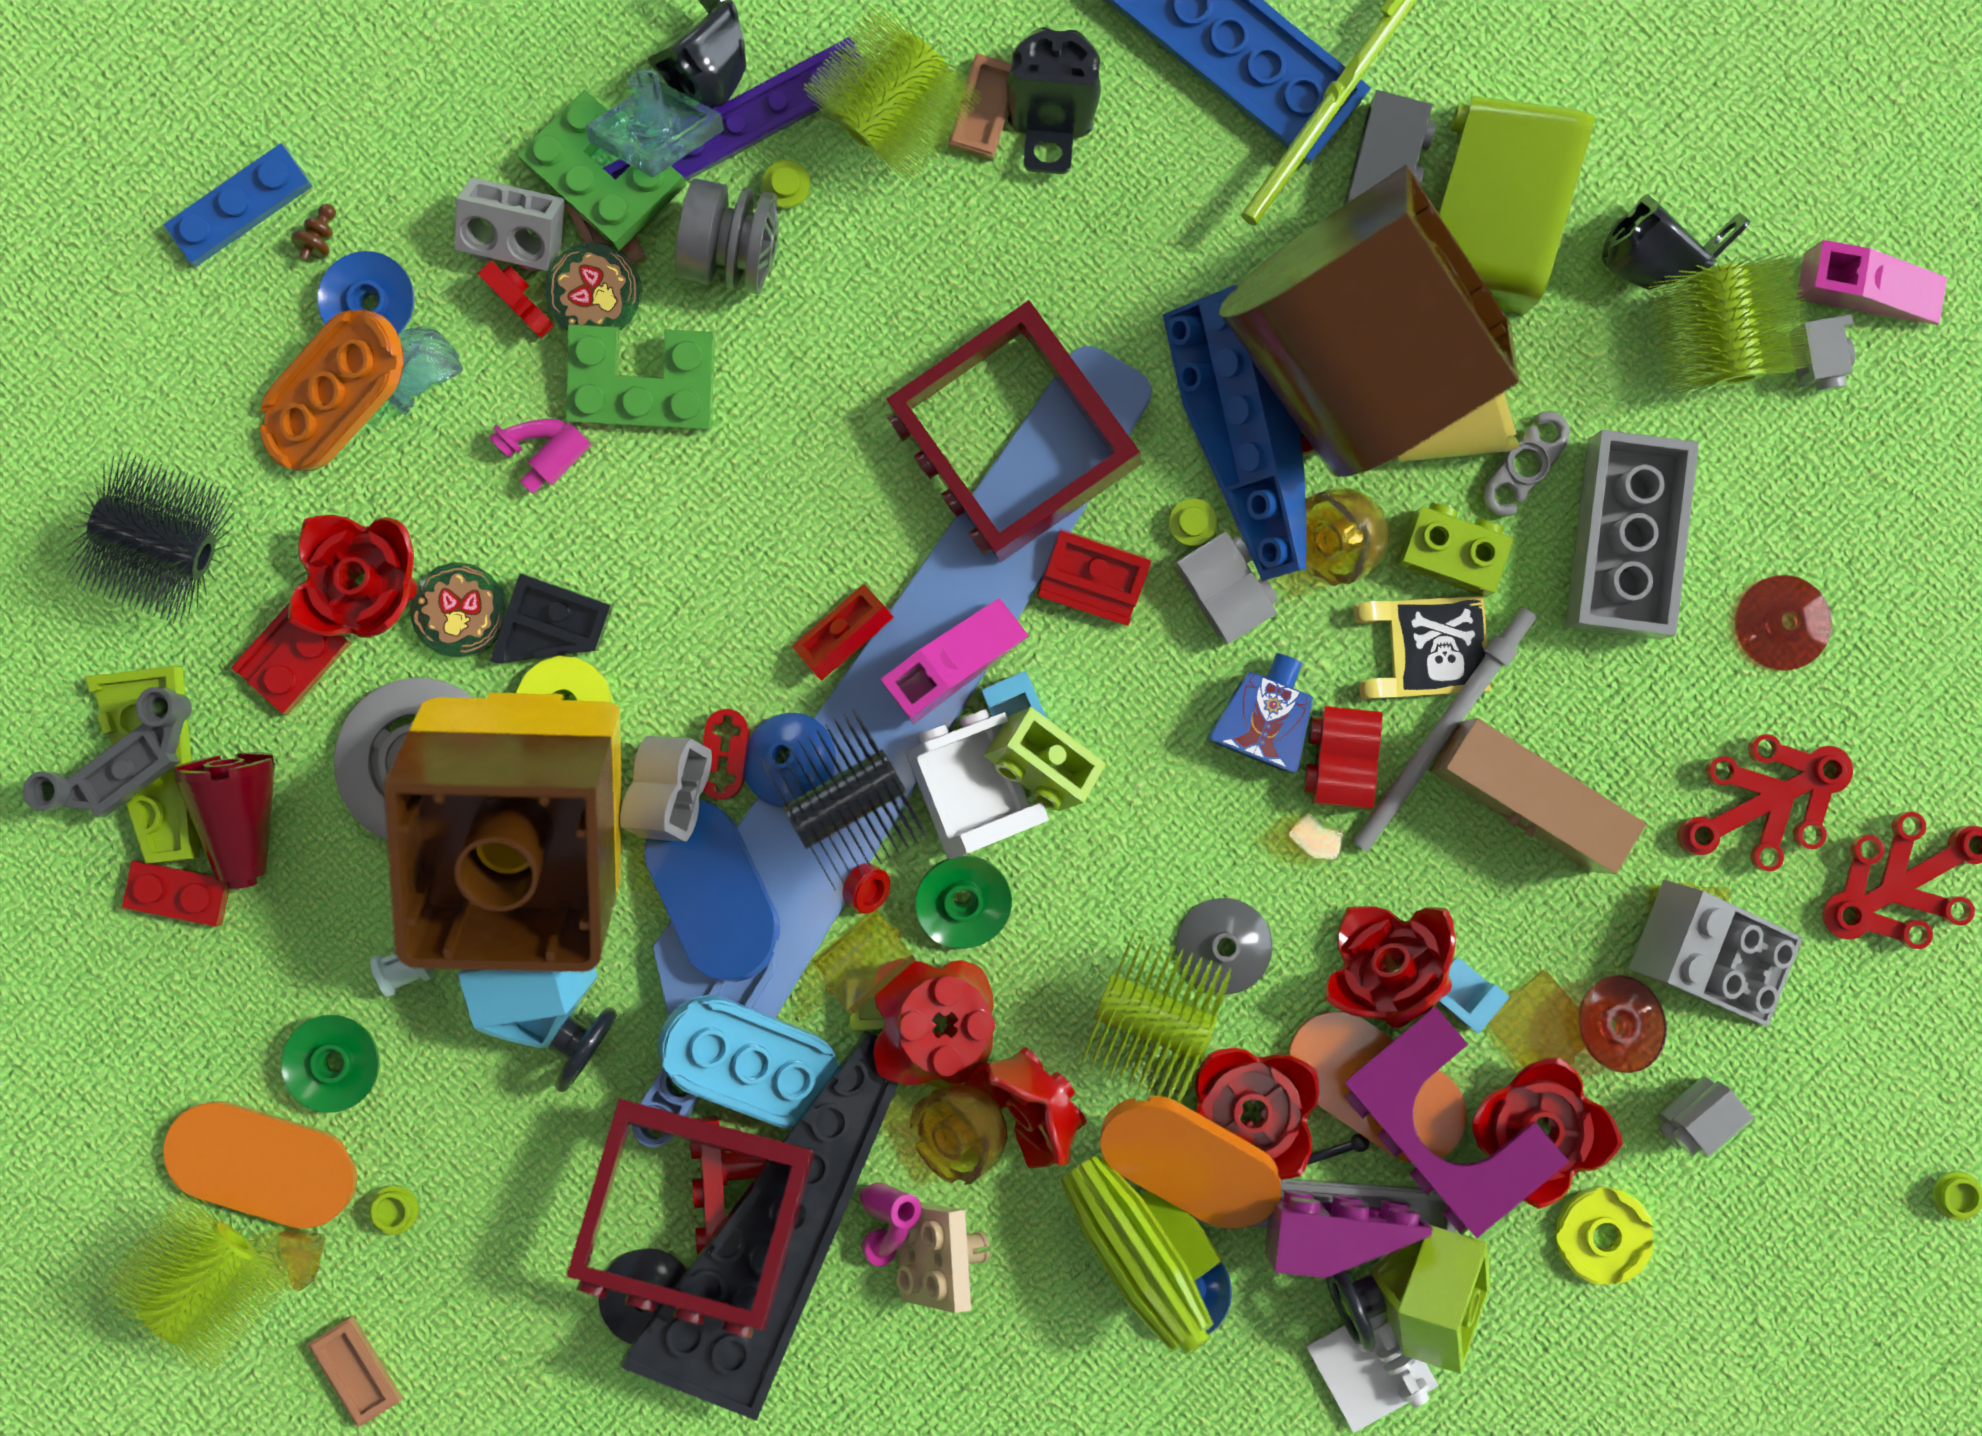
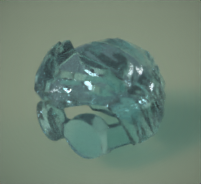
(426, 361)

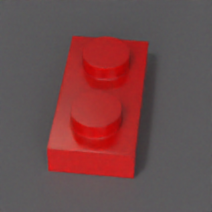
(842, 632)
(175, 893)

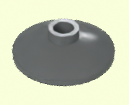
(1225, 919)

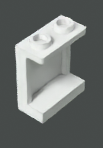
(963, 789)

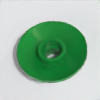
(967, 922)
(307, 1068)

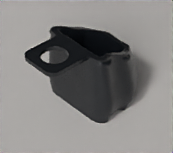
(705, 56)
(1053, 93)
(1654, 245)

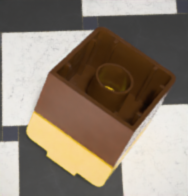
(505, 833)

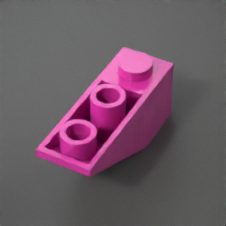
(1870, 283)
(953, 660)

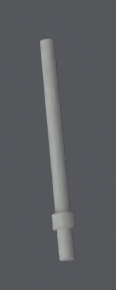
(1498, 653)

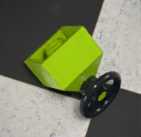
(1428, 1295)

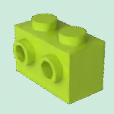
(1455, 549)
(1044, 760)

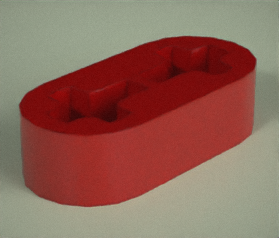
(736, 753)

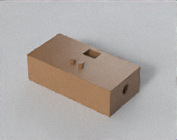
(1538, 797)

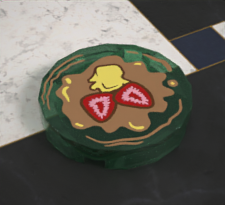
(593, 286)
(458, 610)

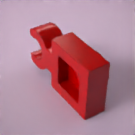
(510, 288)

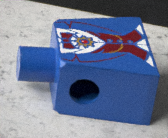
(1266, 717)

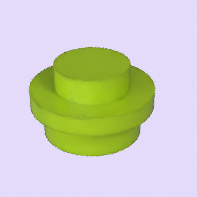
(788, 181)
(1192, 522)
(1957, 1195)
(394, 1209)

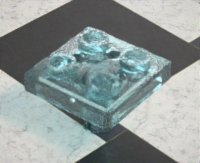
(654, 125)

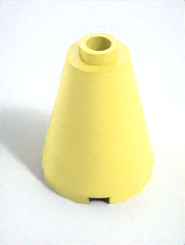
(1479, 432)

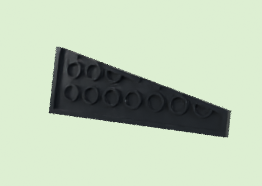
(740, 1369)

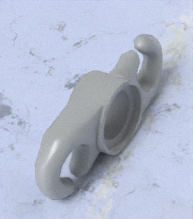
(1545, 452)

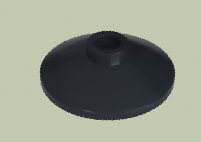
(643, 1265)

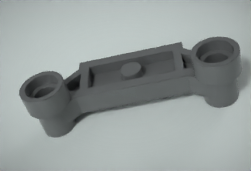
(123, 767)

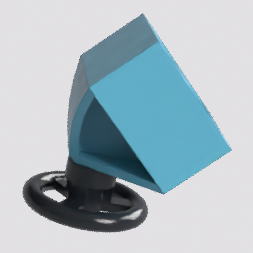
(537, 1012)

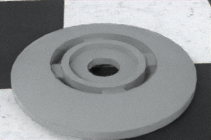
(368, 747)

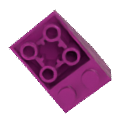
(1336, 1235)

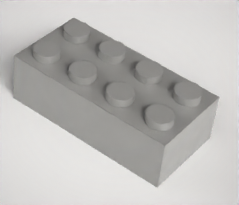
(1632, 535)

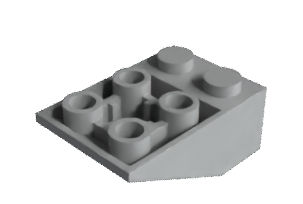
(1715, 952)

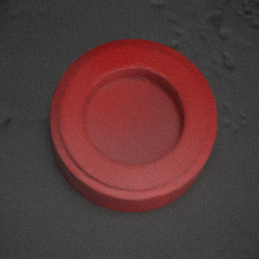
(868, 890)

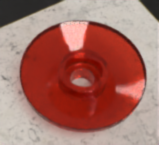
(1761, 627)
(1638, 1020)

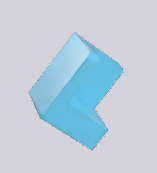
(1012, 696)
(1471, 997)

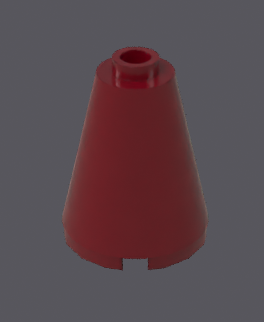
(231, 812)

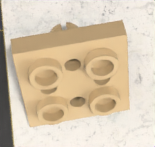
(938, 1258)

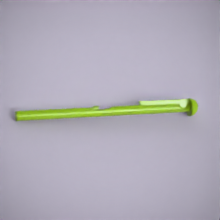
(1334, 97)

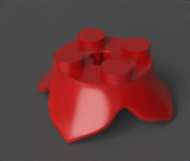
(334, 556)
(1377, 944)
(907, 1046)
(1287, 1092)
(1038, 1103)
(1578, 1125)

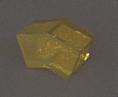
(1314, 839)

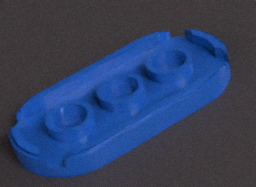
(715, 897)

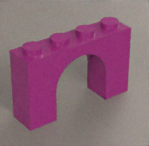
(1476, 1191)

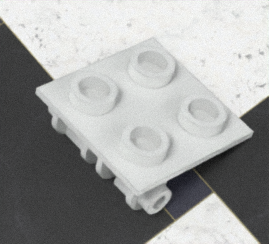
(1373, 1382)

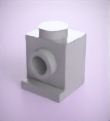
(1832, 352)

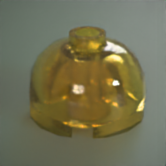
(1344, 535)
(959, 1132)

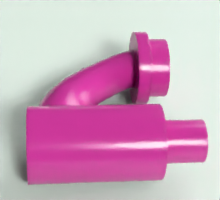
(553, 459)
(898, 1210)

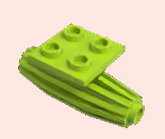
(1147, 1250)

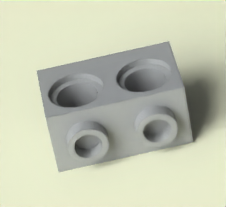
(510, 214)

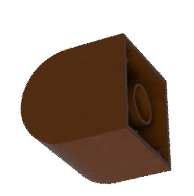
(1374, 328)

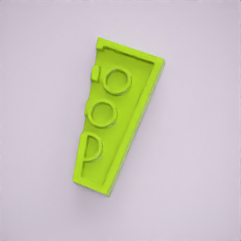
(157, 810)

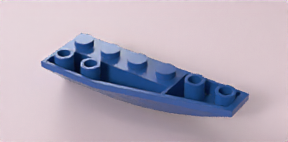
(1243, 435)

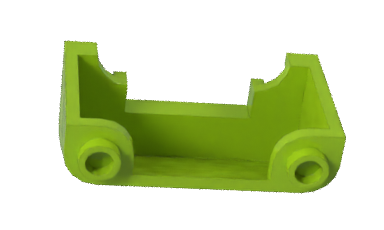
(1513, 191)

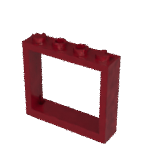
(1124, 453)
(688, 1306)

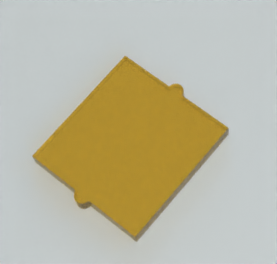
(863, 961)
(1539, 1022)

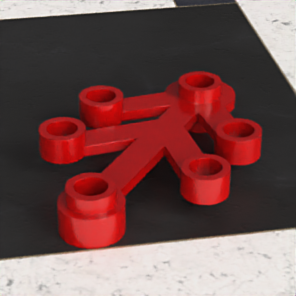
(1774, 798)
(1900, 885)

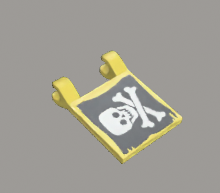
(1432, 645)

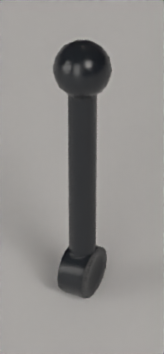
(1358, 1143)

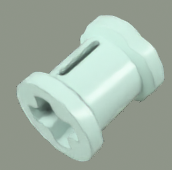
(392, 973)

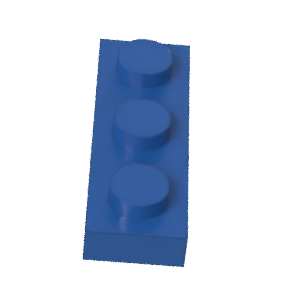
(238, 205)

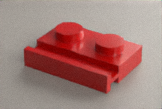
(1094, 576)
(288, 661)

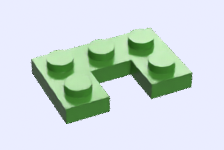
(611, 206)
(602, 396)

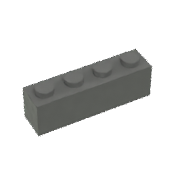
(1390, 138)

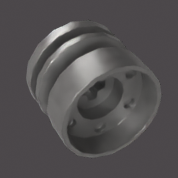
(726, 236)

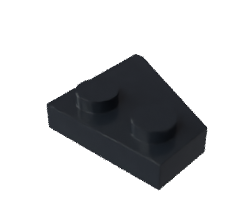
(549, 622)

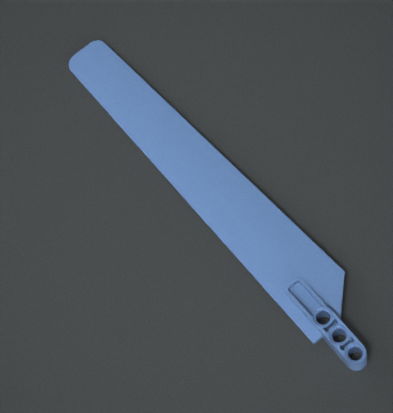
(950, 586)

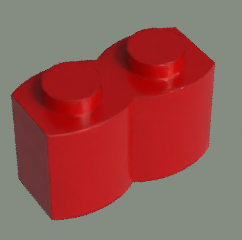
(1345, 757)

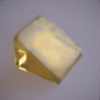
(301, 1255)

